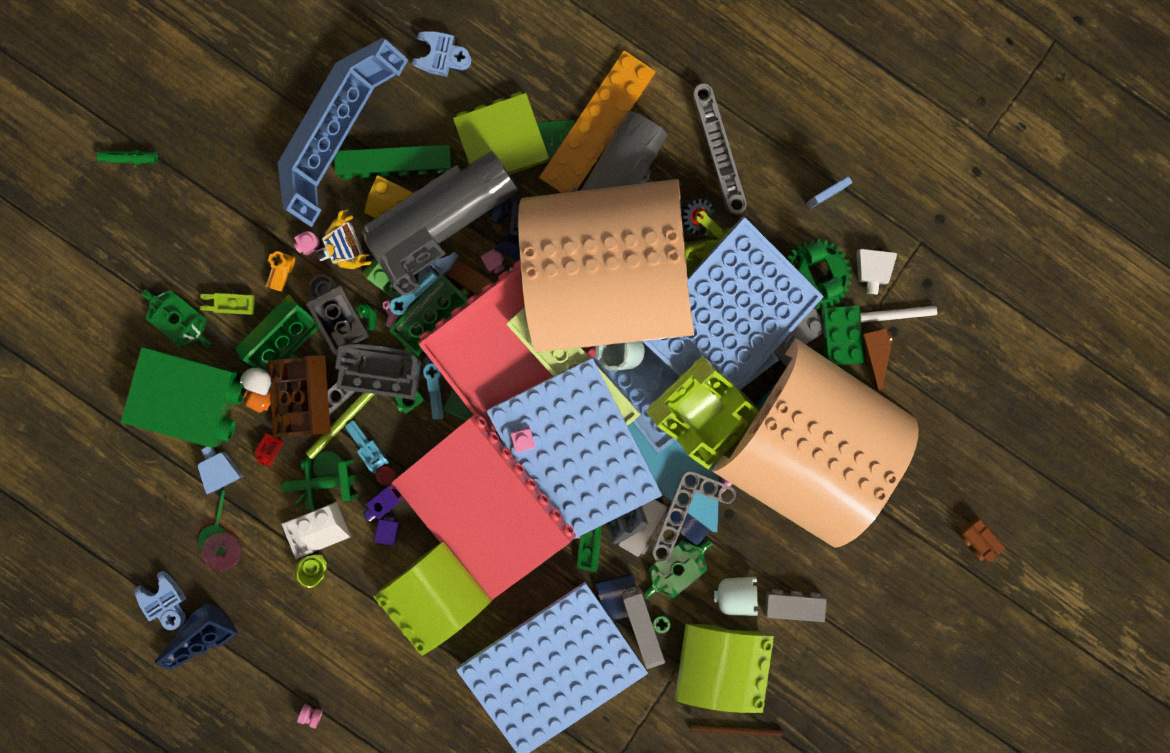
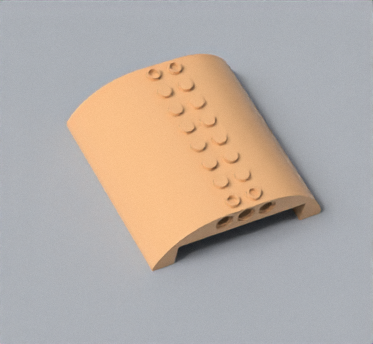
(604, 266)
(823, 449)

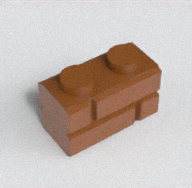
(982, 540)

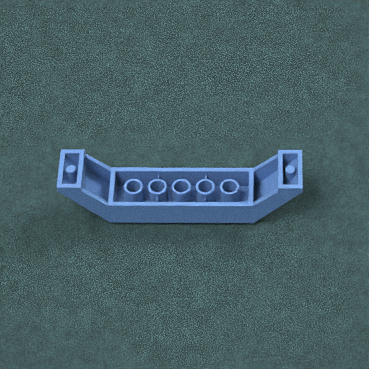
(330, 122)

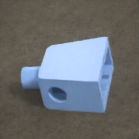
(217, 470)

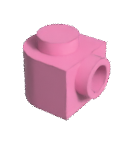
(306, 242)
(493, 261)

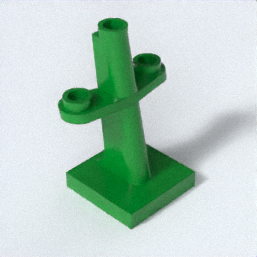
(342, 480)

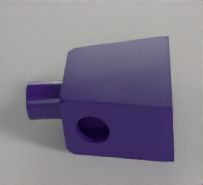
(383, 503)

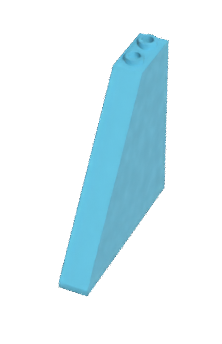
(667, 470)

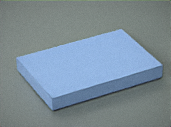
(829, 192)

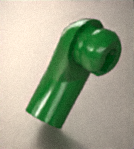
(369, 314)

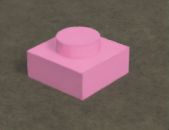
(523, 439)

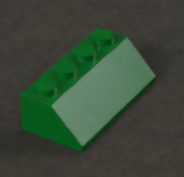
(426, 312)
(278, 334)

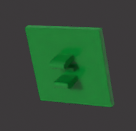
(553, 134)

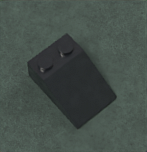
(338, 319)

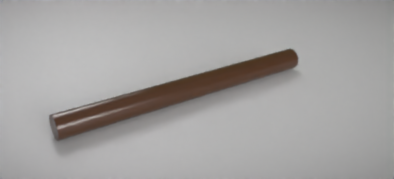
(736, 730)

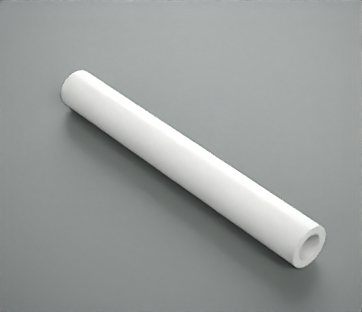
(898, 314)

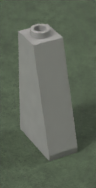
(643, 627)

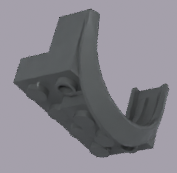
(378, 361)

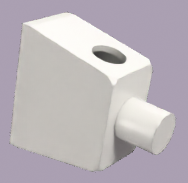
(875, 268)

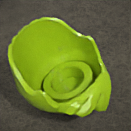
(310, 570)

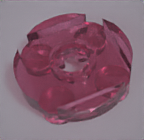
(220, 562)

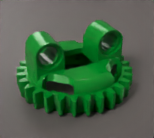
(813, 253)

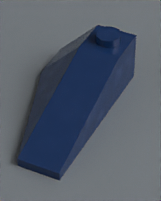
(201, 631)

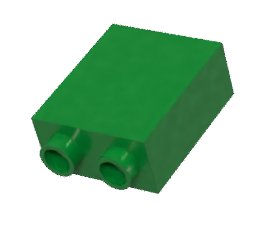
(183, 398)

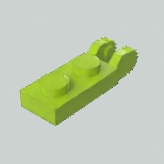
(229, 303)

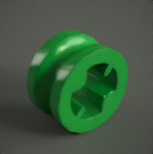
(657, 628)

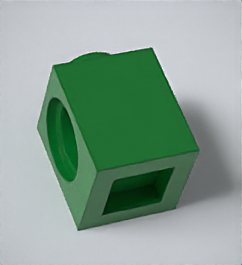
(400, 404)

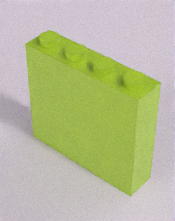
(505, 128)

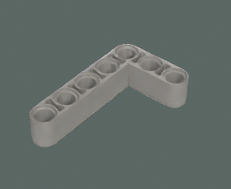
(683, 509)

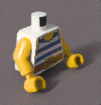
(342, 244)

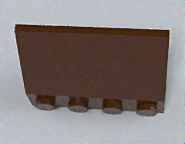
(299, 396)

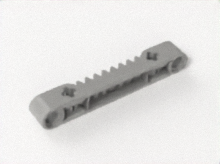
(719, 149)

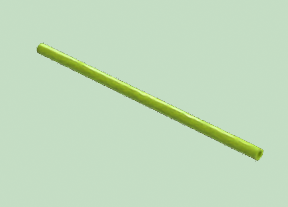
(348, 414)

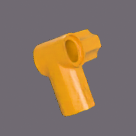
(281, 266)

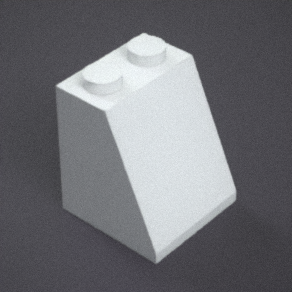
(322, 527)

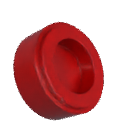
(385, 475)

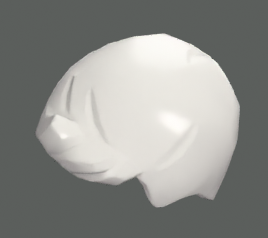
(256, 380)

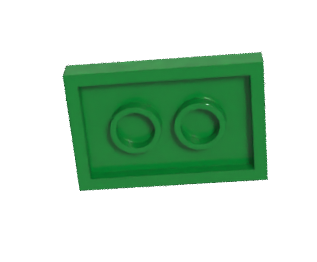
(842, 335)

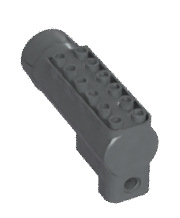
(627, 154)
(411, 232)

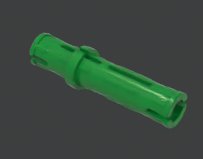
(127, 157)

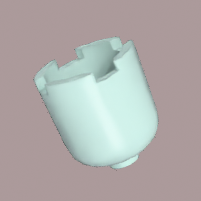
(621, 355)
(737, 596)

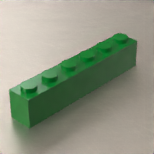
(393, 161)

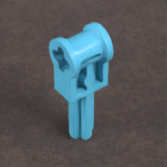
(427, 281)
(434, 389)
(369, 450)

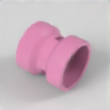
(306, 713)

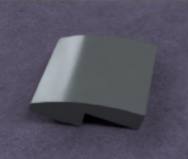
(626, 525)

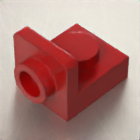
(268, 450)

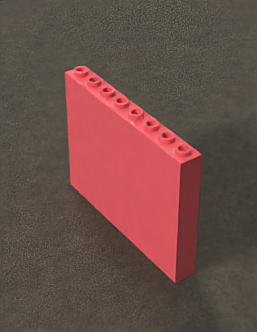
(480, 351)
(484, 507)

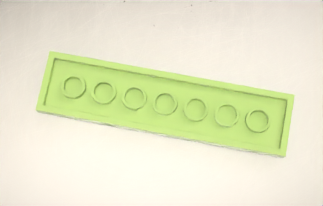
(561, 360)

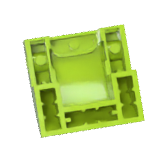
(704, 412)
(432, 599)
(724, 668)

